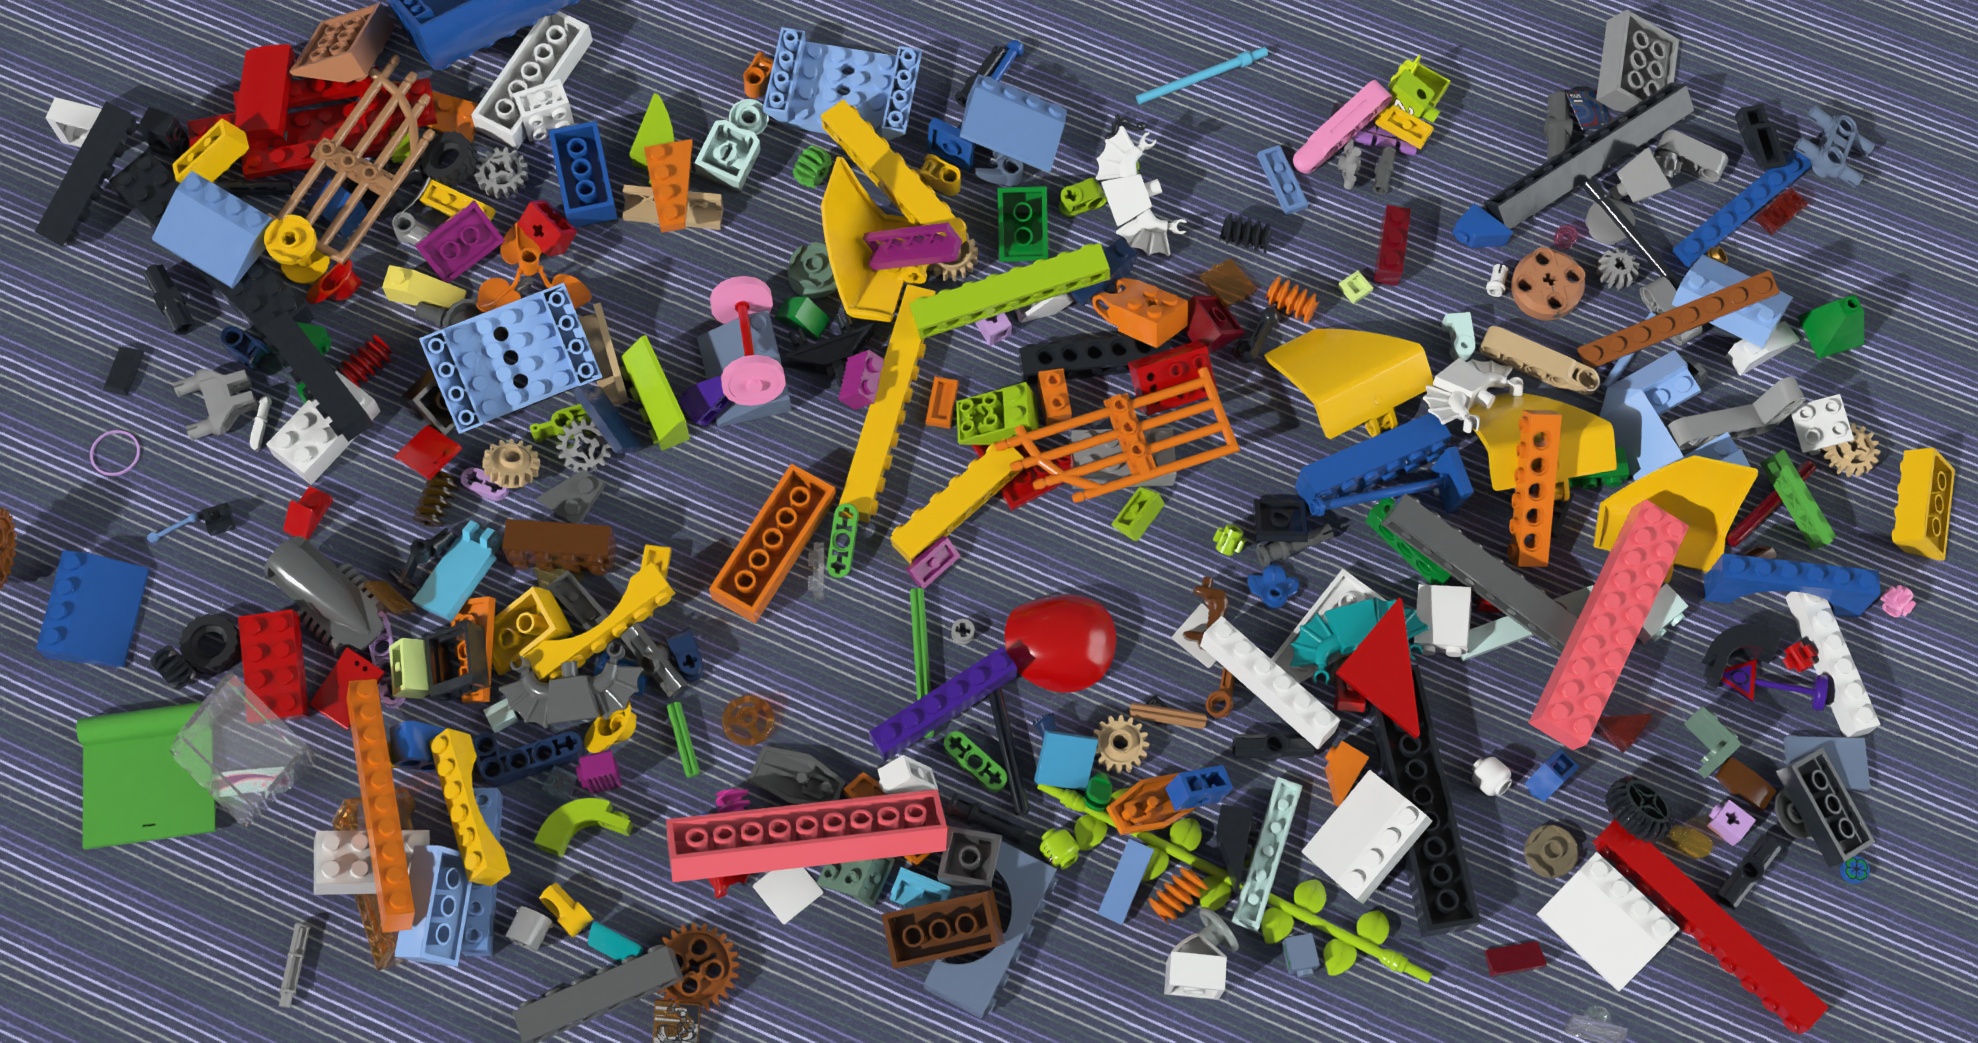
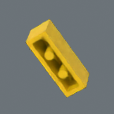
(212, 152)

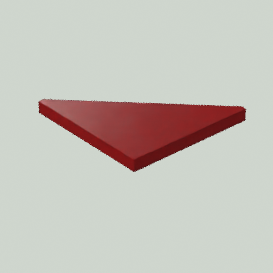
(1020, 489)
(1383, 670)

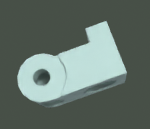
(1461, 334)

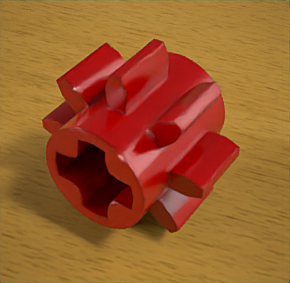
(1799, 657)

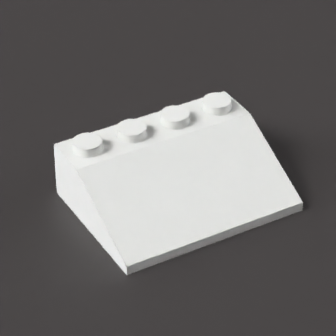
(1366, 836)
(1607, 921)

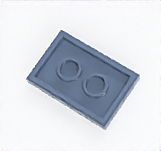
(1845, 754)

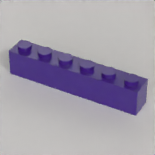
(943, 703)

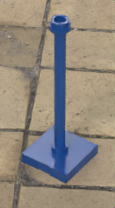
(945, 139)
(1448, 477)

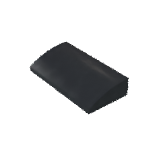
(1826, 807)

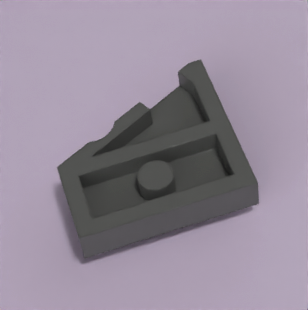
(573, 496)

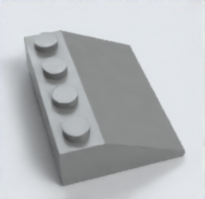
(1634, 61)

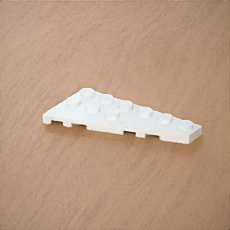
(1341, 592)

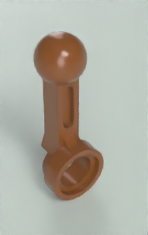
(1225, 693)

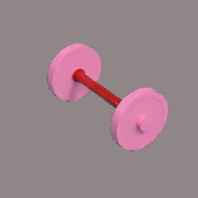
(752, 377)

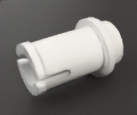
(1496, 286)

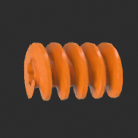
(1292, 299)
(1177, 894)

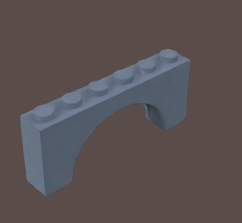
(975, 983)

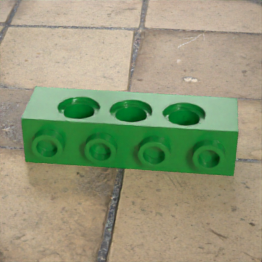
(1429, 570)

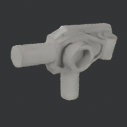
(1349, 163)

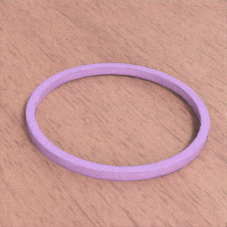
(109, 433)

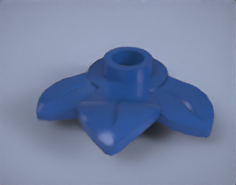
(1273, 583)

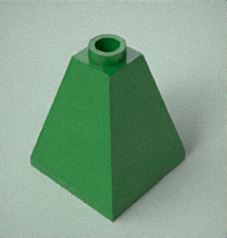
(1834, 326)

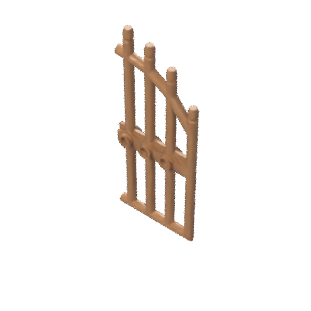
(356, 168)

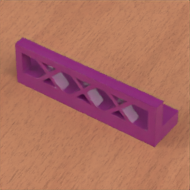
(915, 249)

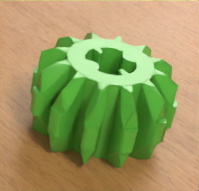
(812, 166)

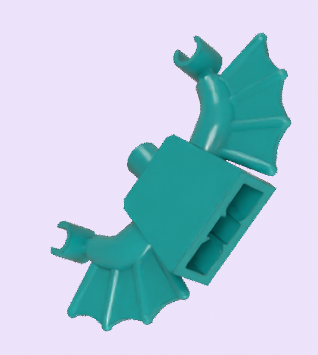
(1344, 630)

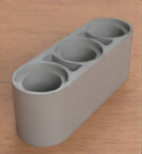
(1695, 156)
(1658, 298)

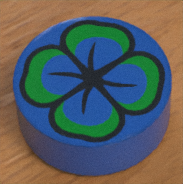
(1855, 870)

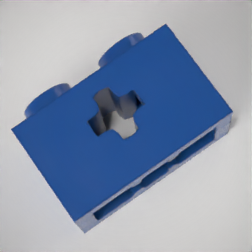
(1199, 787)

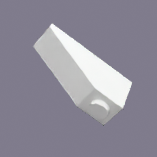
(1747, 356)

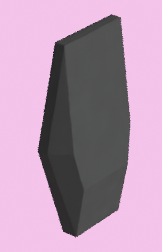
(795, 777)

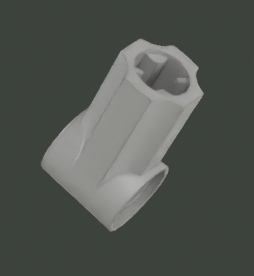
(413, 233)

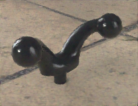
(1115, 125)

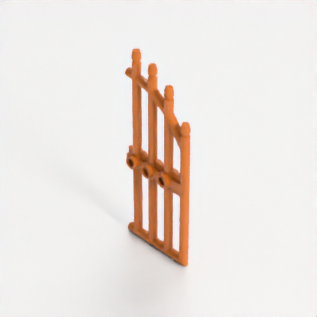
(1130, 437)

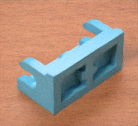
(915, 890)

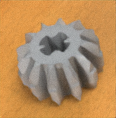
(1617, 268)

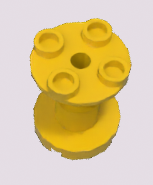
(293, 245)

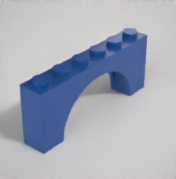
(1844, 587)

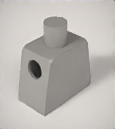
(1641, 178)

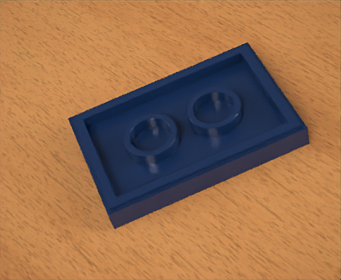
(607, 419)

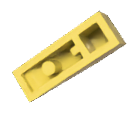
(411, 287)

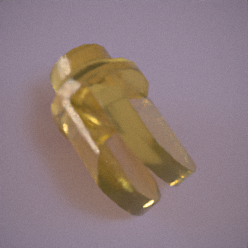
(1691, 841)

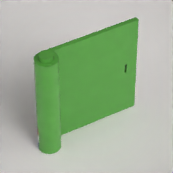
(137, 782)

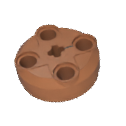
(1547, 284)

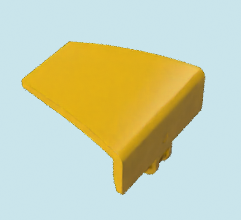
(846, 217)
(1353, 376)
(1584, 442)
(1695, 491)

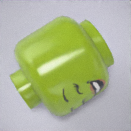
(1059, 848)

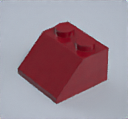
(1211, 323)

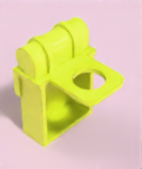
(1430, 78)

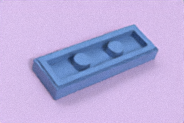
(1282, 180)
(1125, 881)

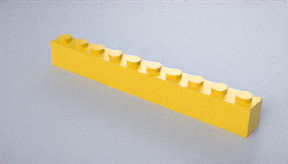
(886, 413)

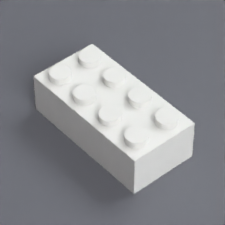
(309, 443)
(345, 861)

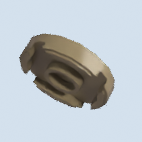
(1551, 851)

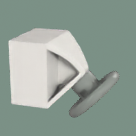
(1196, 964)

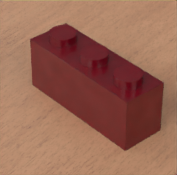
(1392, 245)

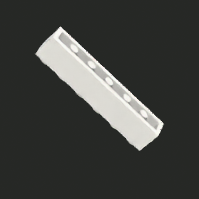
(1269, 682)
(1845, 687)

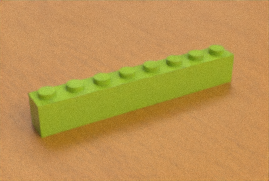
(1010, 290)

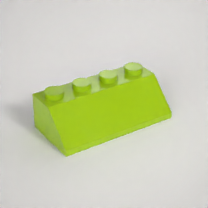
(654, 395)

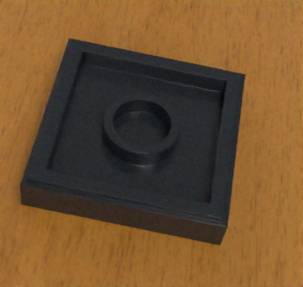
(1280, 520)

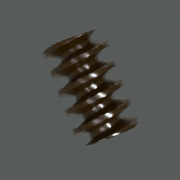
(435, 499)

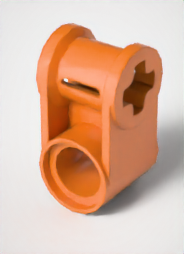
(759, 72)

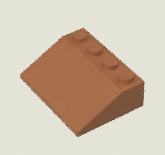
(345, 45)

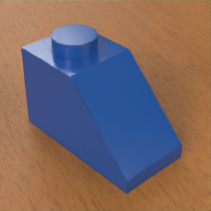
(1481, 229)
(1551, 775)

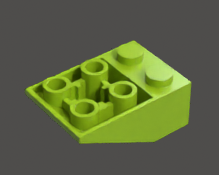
(996, 415)

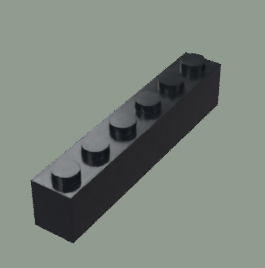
(87, 174)
(317, 376)

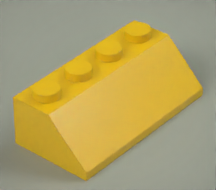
(1924, 503)

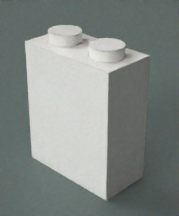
(1448, 615)

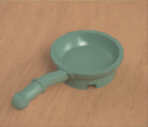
(811, 271)

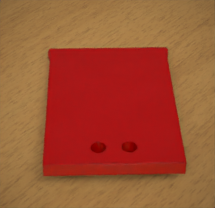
(428, 452)
(332, 695)

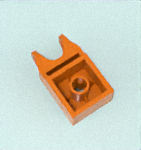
(1143, 311)

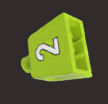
(1413, 97)

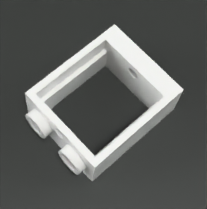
(71, 120)

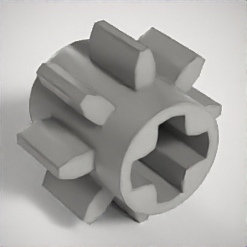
(1669, 163)

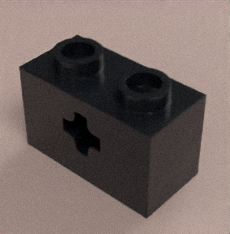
(163, 133)

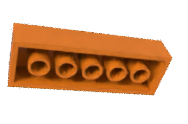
(773, 543)

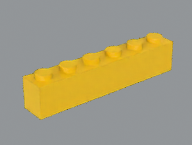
(956, 503)

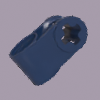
(247, 349)
(685, 651)

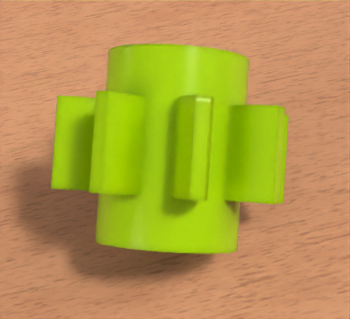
(1229, 539)

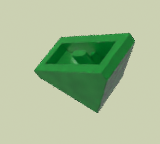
(803, 313)

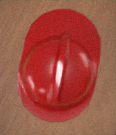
(336, 284)

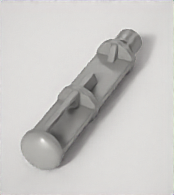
(294, 963)

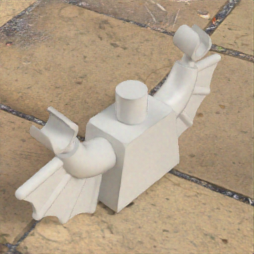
(1130, 195)
(1465, 385)

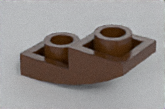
(1745, 782)

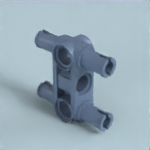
(1831, 153)

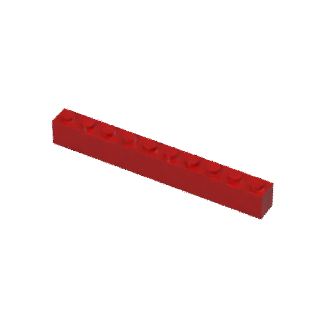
(1712, 927)

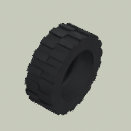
(439, 148)
(196, 630)

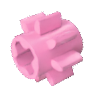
(1898, 601)

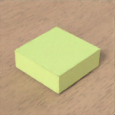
(1355, 287)

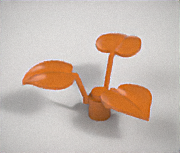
(525, 252)

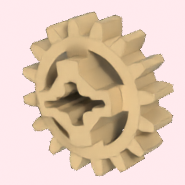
(1854, 456)

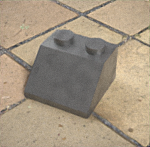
(969, 859)

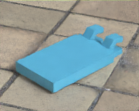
(459, 571)

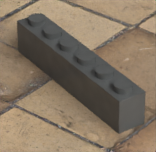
(597, 995)

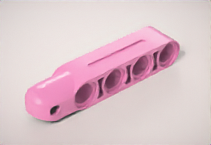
(1341, 127)

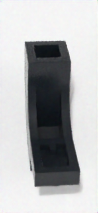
(1741, 640)

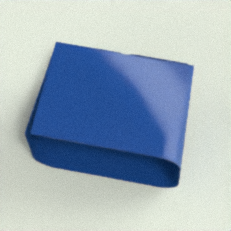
(335, 206)
(411, 745)

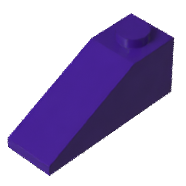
(704, 400)

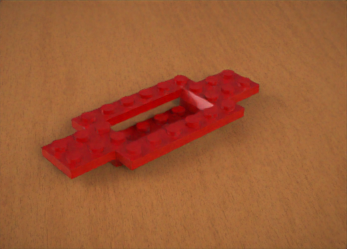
(311, 126)

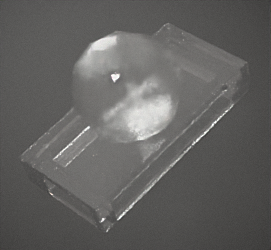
(1595, 1026)

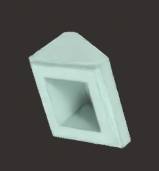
(500, 716)

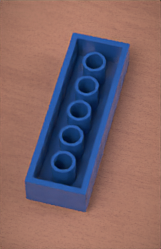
(1374, 460)

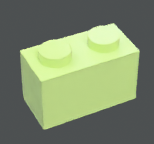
(409, 668)

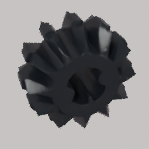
(172, 667)

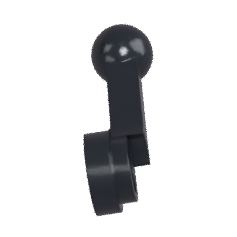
(1269, 317)

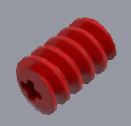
(366, 361)

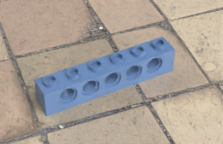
(480, 916)

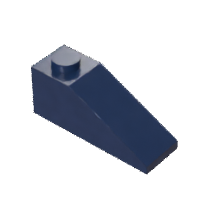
(1120, 261)

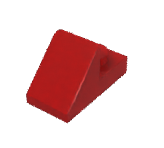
(306, 514)
(1347, 698)

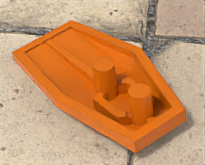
(1145, 807)

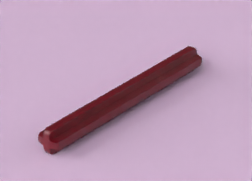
(1765, 508)

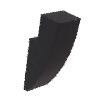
(1760, 137)

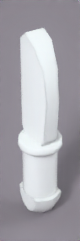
(260, 423)

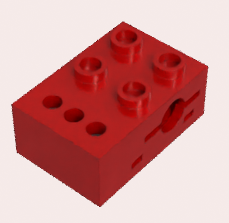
(1170, 369)

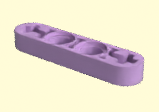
(383, 659)

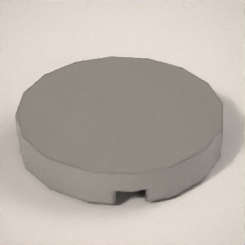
(1603, 228)

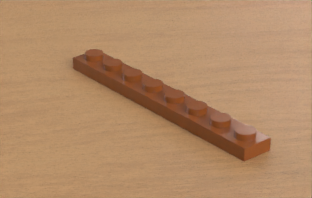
(1679, 320)

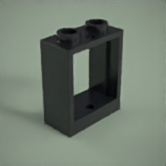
(439, 663)

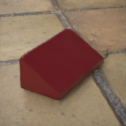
(1515, 959)

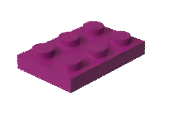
(459, 242)

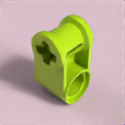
(1083, 196)

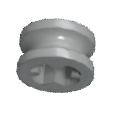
(956, 635)

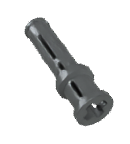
(1283, 550)

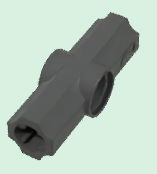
(1558, 124)
(654, 659)

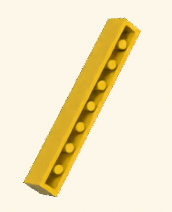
(887, 169)

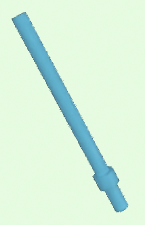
(1242, 59)

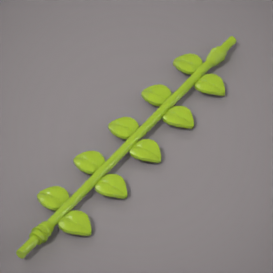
(1276, 922)

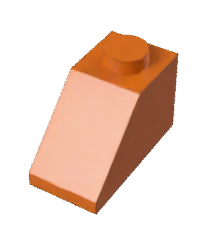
(1343, 769)

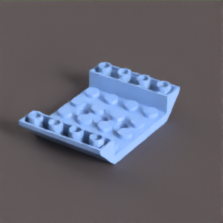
(810, 74)
(548, 347)

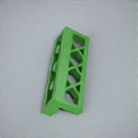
(1798, 500)

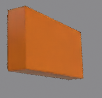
(942, 402)

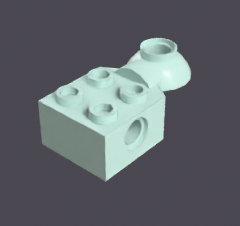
(733, 145)

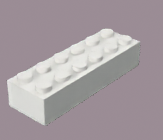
(544, 56)

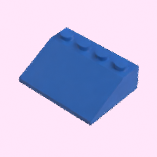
(92, 610)

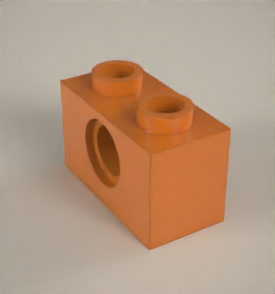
(1053, 396)

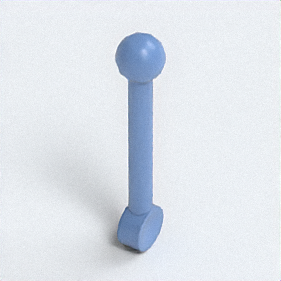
(154, 537)

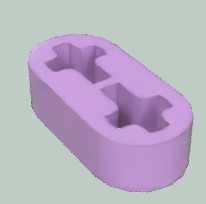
(482, 489)

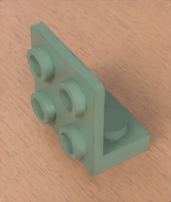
(1715, 736)
(857, 878)

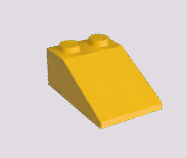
(525, 626)

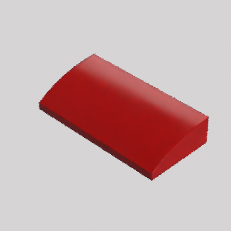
(265, 91)

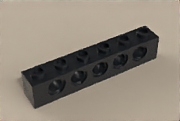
(1084, 365)

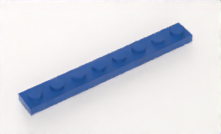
(1741, 208)

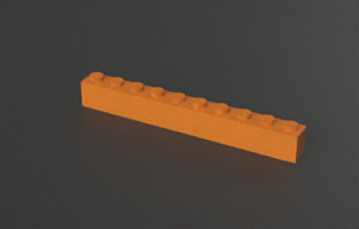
(380, 806)

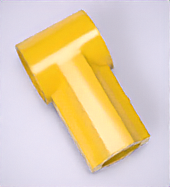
(570, 915)

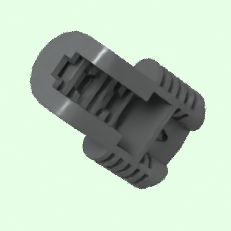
(330, 598)

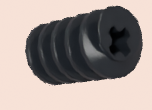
(1246, 232)

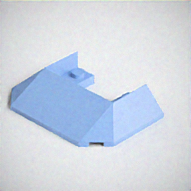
(1635, 409)

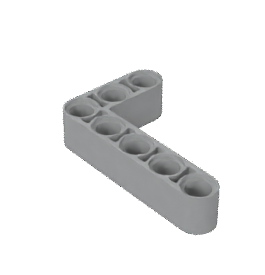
(1739, 421)

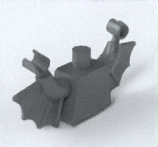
(573, 695)

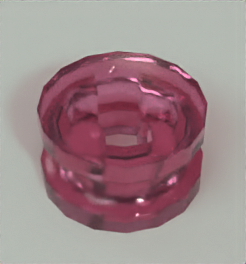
(1563, 244)

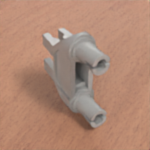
(219, 399)

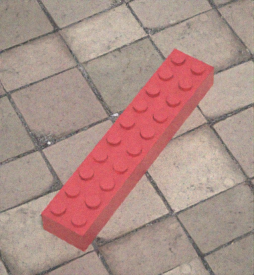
(1608, 625)
(805, 835)

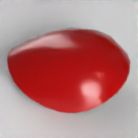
(1061, 641)

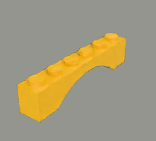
(644, 593)
(480, 851)

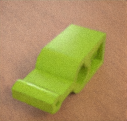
(562, 416)

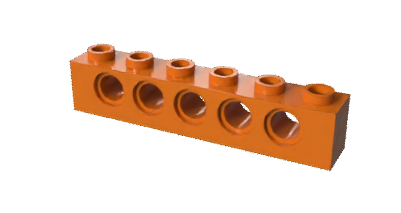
(1542, 499)

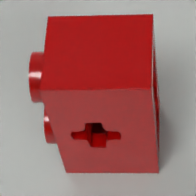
(547, 227)

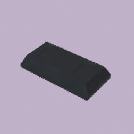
(123, 370)

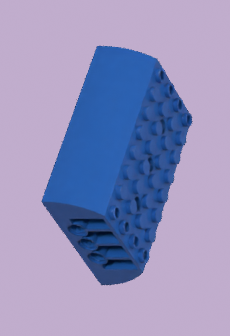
(457, 28)

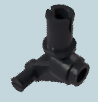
(420, 552)

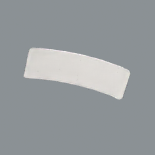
(418, 194)

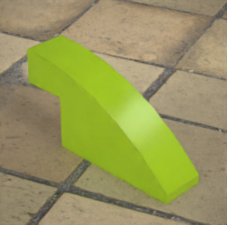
(654, 130)

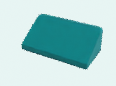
(613, 943)

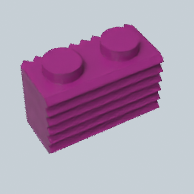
(861, 379)
(599, 772)

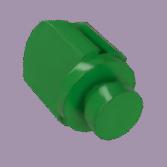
(1098, 792)

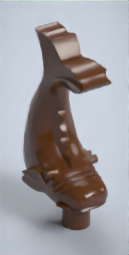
(1216, 603)

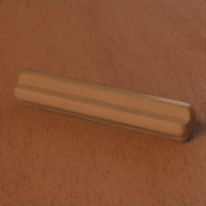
(1168, 715)

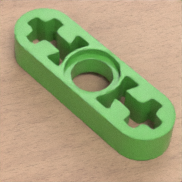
(852, 535)
(966, 743)

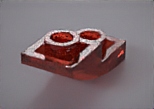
(1781, 211)

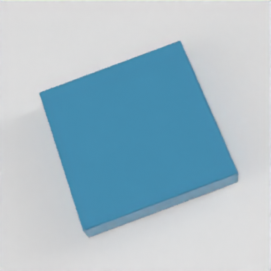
(1066, 760)

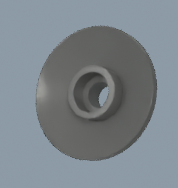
(1789, 816)

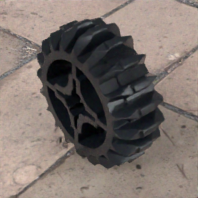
(1640, 809)

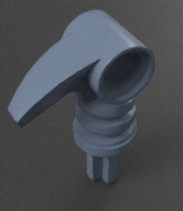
(1000, 174)

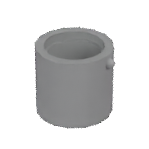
(529, 928)

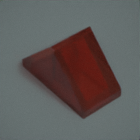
(1622, 730)

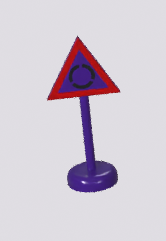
(1742, 680)

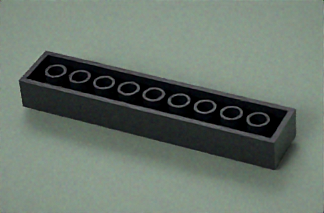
(257, 296)
(1436, 860)

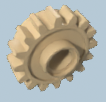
(966, 259)
(511, 464)
(1123, 731)

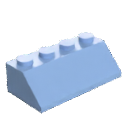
(440, 907)

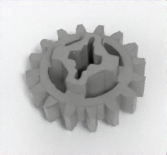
(501, 172)
(573, 449)

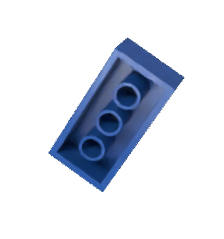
(582, 174)

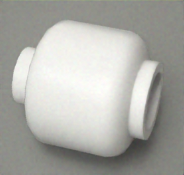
(1491, 776)

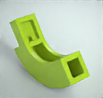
(575, 816)

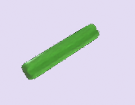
(683, 739)

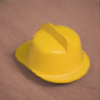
(612, 731)

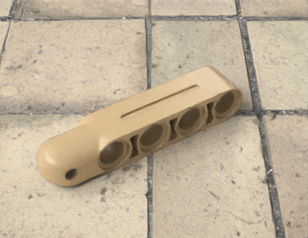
(1538, 361)

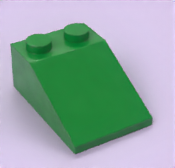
(1022, 224)

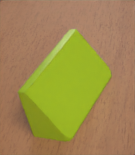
(1138, 513)

